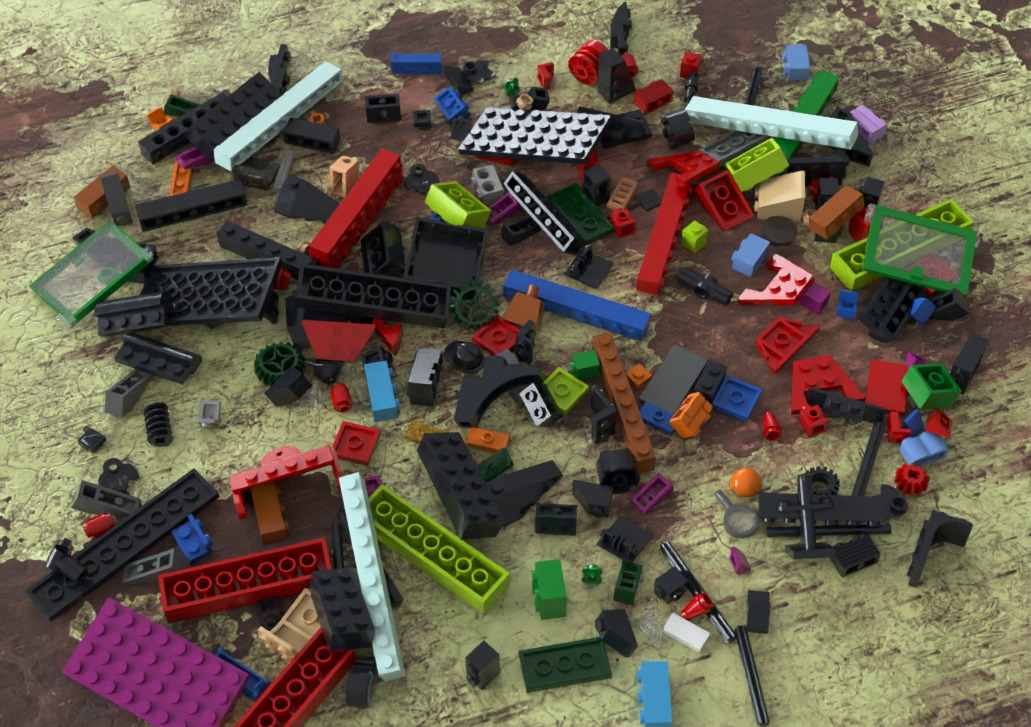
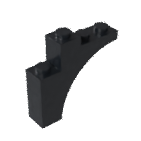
(497, 378)

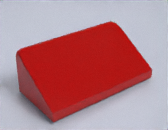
(939, 423)

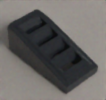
(512, 237)

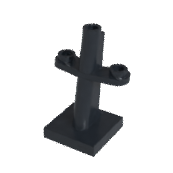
(808, 546)

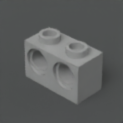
(487, 185)

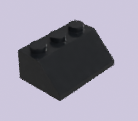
(383, 250)

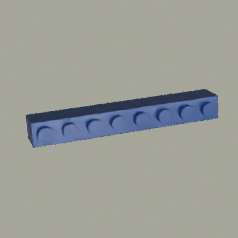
(581, 306)

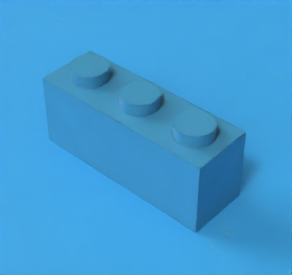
(381, 391)
(654, 694)

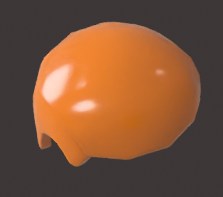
(745, 482)

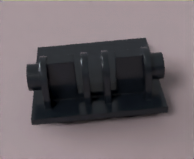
(588, 268)
(624, 539)

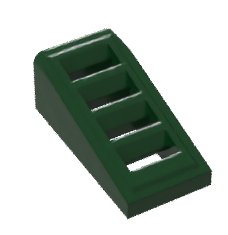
(173, 104)
(626, 594)

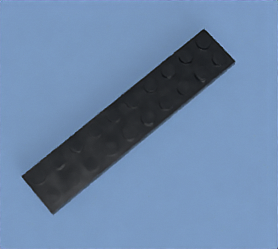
(124, 543)

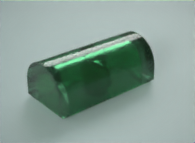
(495, 465)

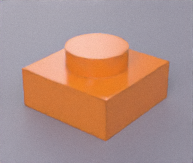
(638, 376)

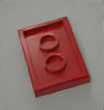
(885, 386)

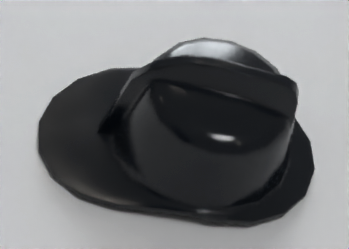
(465, 356)
(325, 370)

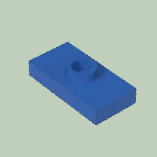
(657, 418)

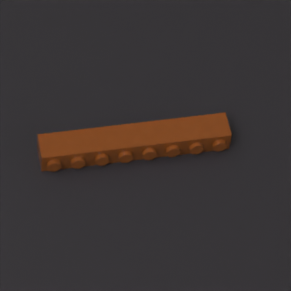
(622, 397)

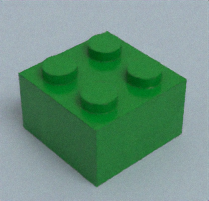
(931, 386)
(549, 589)

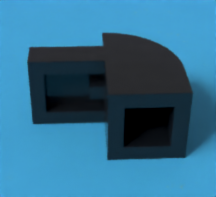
(540, 99)

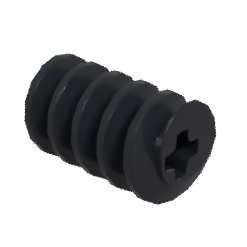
(158, 424)

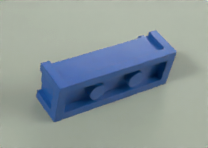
(416, 63)
(256, 684)

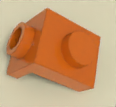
(158, 118)

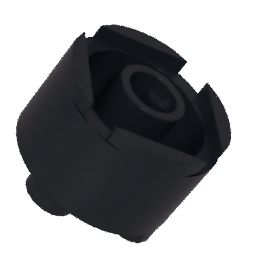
(677, 128)
(618, 470)

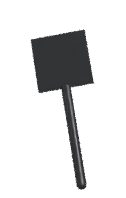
(647, 199)

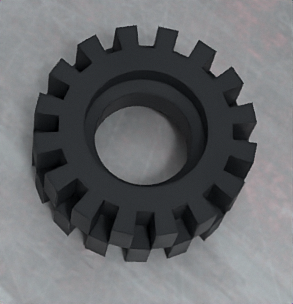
(825, 477)

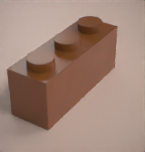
(93, 198)
(836, 212)
(270, 512)

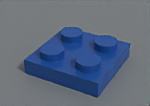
(736, 398)

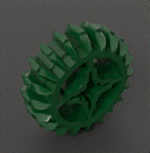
(471, 314)
(267, 362)

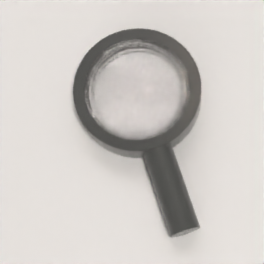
(739, 519)

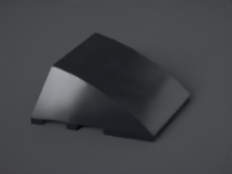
(295, 316)

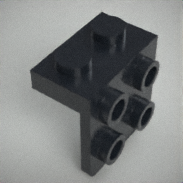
(604, 418)

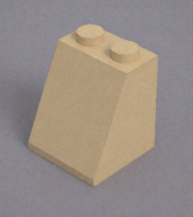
(781, 197)

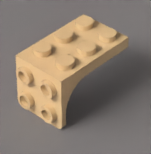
(293, 629)

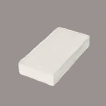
(686, 632)

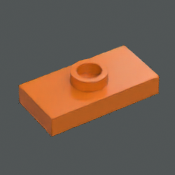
(487, 439)

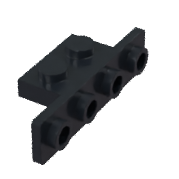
(619, 126)
(845, 406)

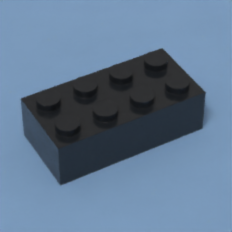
(341, 609)

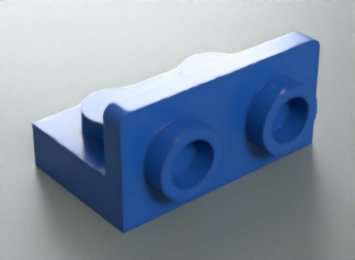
(451, 104)
(192, 540)

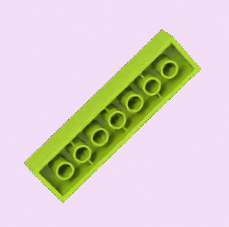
(849, 261)
(437, 551)

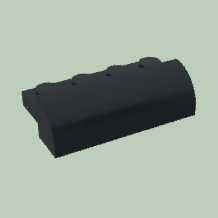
(890, 308)
(133, 313)
(157, 358)

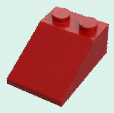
(723, 201)

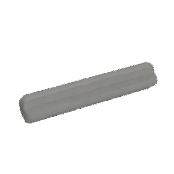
(284, 169)

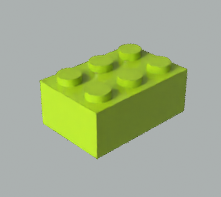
(757, 164)
(457, 205)

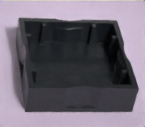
(446, 254)

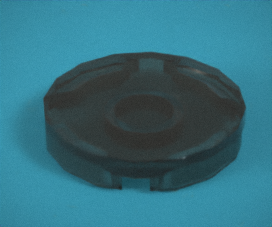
(779, 231)

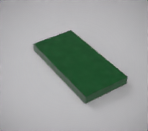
(581, 213)
(564, 664)

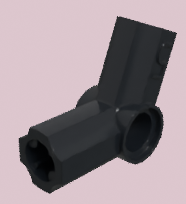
(62, 561)

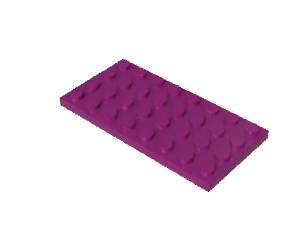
(154, 671)

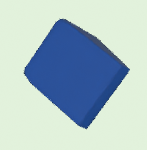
(922, 309)
(914, 423)

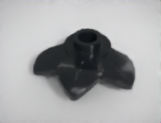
(478, 71)
(420, 181)
(118, 477)
(891, 500)

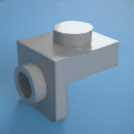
(209, 413)

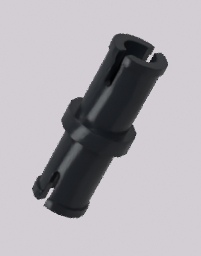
(691, 86)

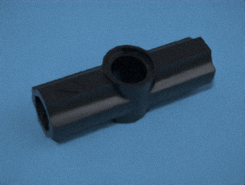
(705, 286)

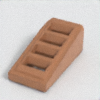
(623, 194)

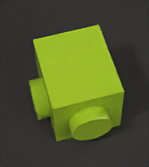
(694, 236)

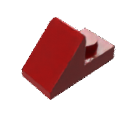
(390, 336)

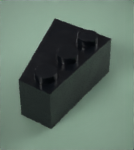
(614, 77)
(425, 376)

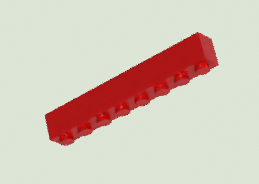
(664, 237)

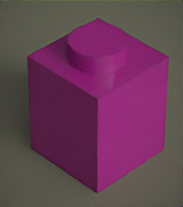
(815, 298)

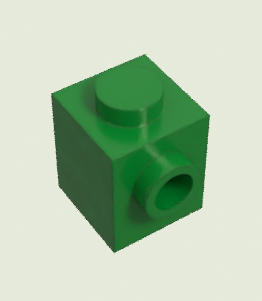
(585, 365)

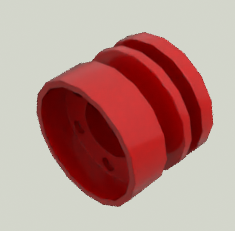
(585, 62)

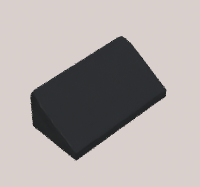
(458, 80)

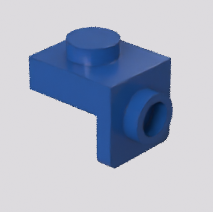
(847, 304)

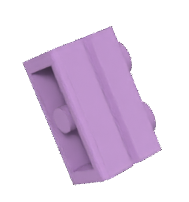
(868, 124)

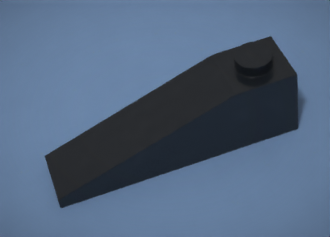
(304, 200)
(522, 489)

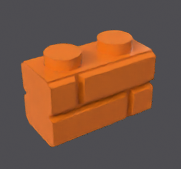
(691, 415)

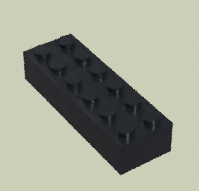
(232, 114)
(460, 485)

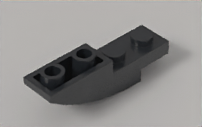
(620, 29)
(278, 69)

